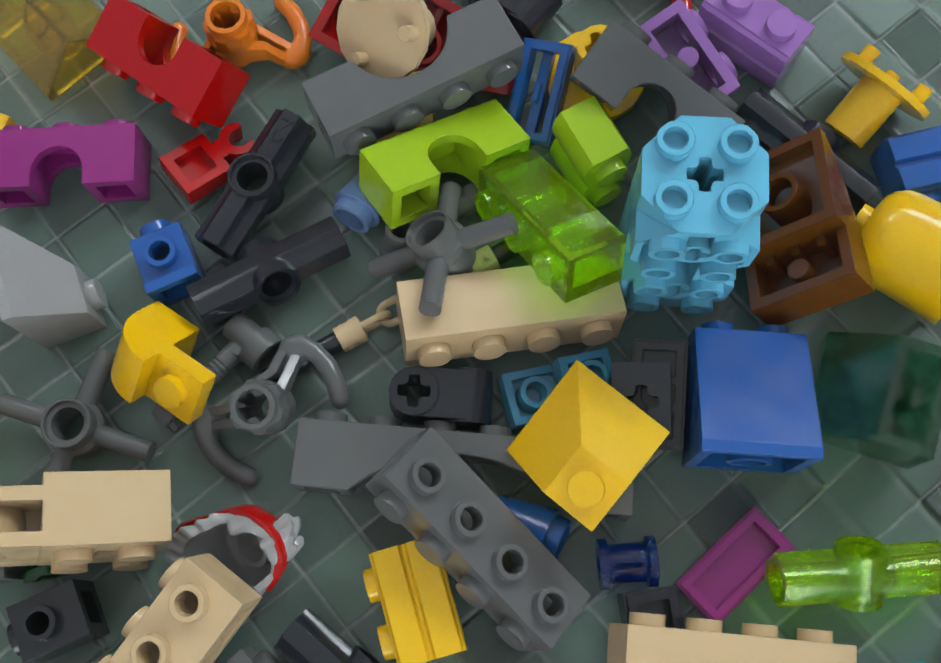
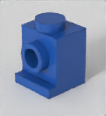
(166, 278)

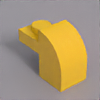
(157, 363)

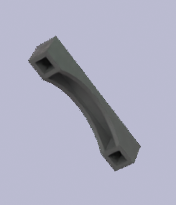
(346, 455)

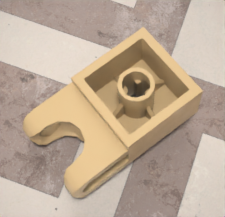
(86, 520)

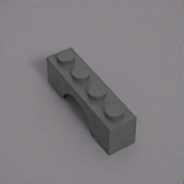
(363, 107)

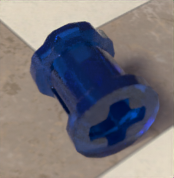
(627, 562)

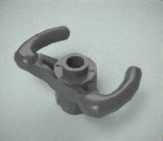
(247, 402)

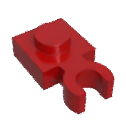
(203, 166)

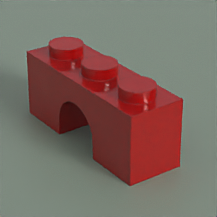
(194, 80)

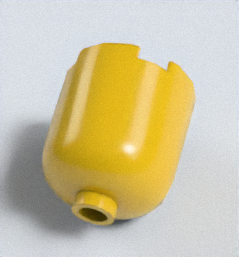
(905, 250)

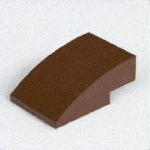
(807, 236)

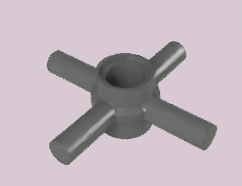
(441, 247)
(96, 433)

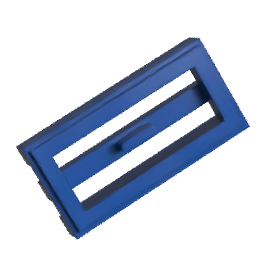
(558, 92)

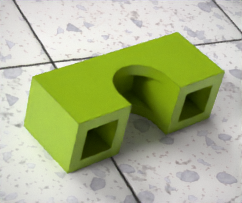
(405, 170)

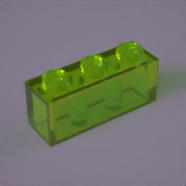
(557, 227)

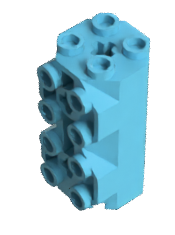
(693, 214)

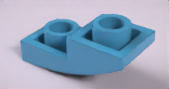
(527, 389)

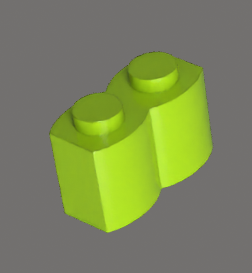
(590, 151)

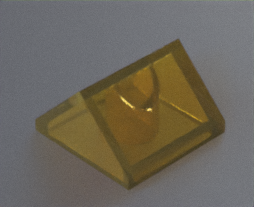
(50, 40)

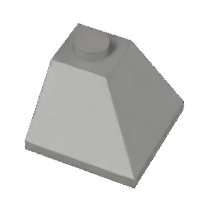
(46, 294)

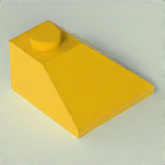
(586, 444)

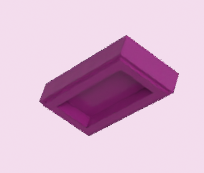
(732, 566)

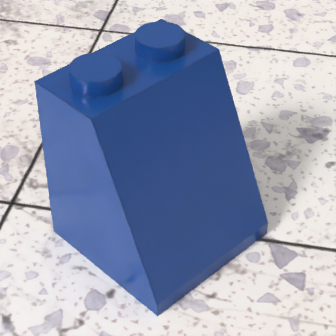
(750, 400)

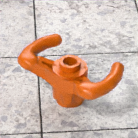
(238, 38)

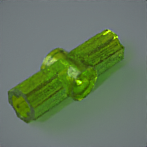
(855, 573)

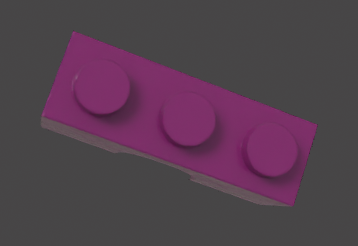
(111, 155)

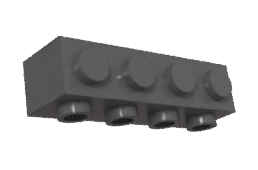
(478, 542)

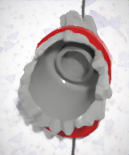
(244, 540)

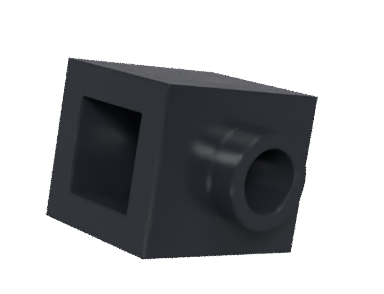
(56, 621)

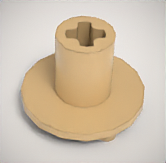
(385, 35)

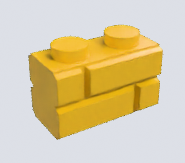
(416, 606)

